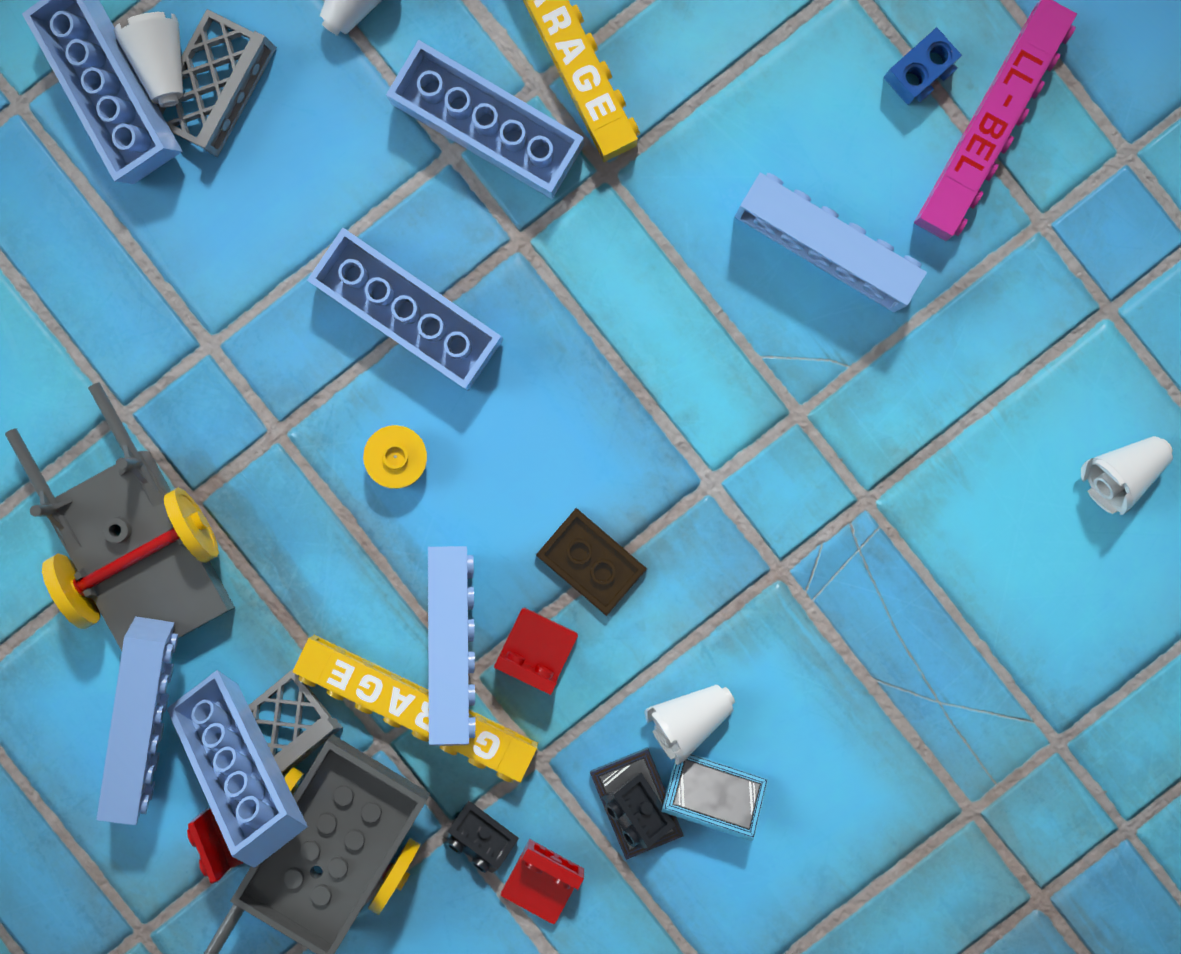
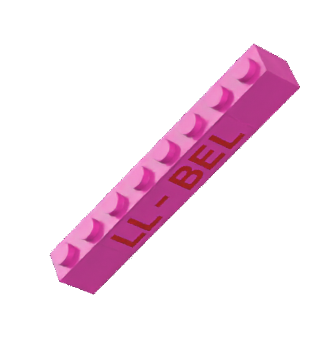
(995, 119)

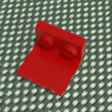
(536, 650)
(211, 846)
(542, 881)

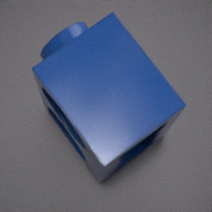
(918, 62)

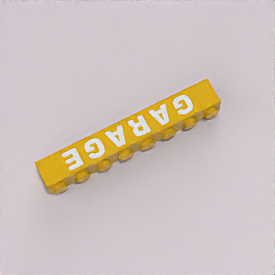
(584, 76)
(408, 705)

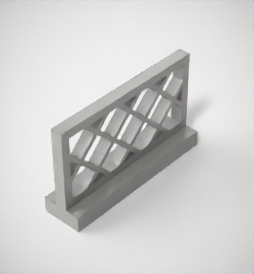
(236, 88)
(303, 743)

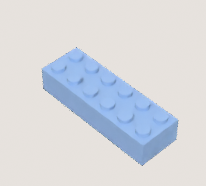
(102, 87)
(485, 119)
(830, 243)
(405, 309)
(448, 646)
(137, 720)
(236, 769)

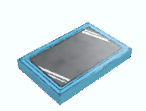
(715, 796)

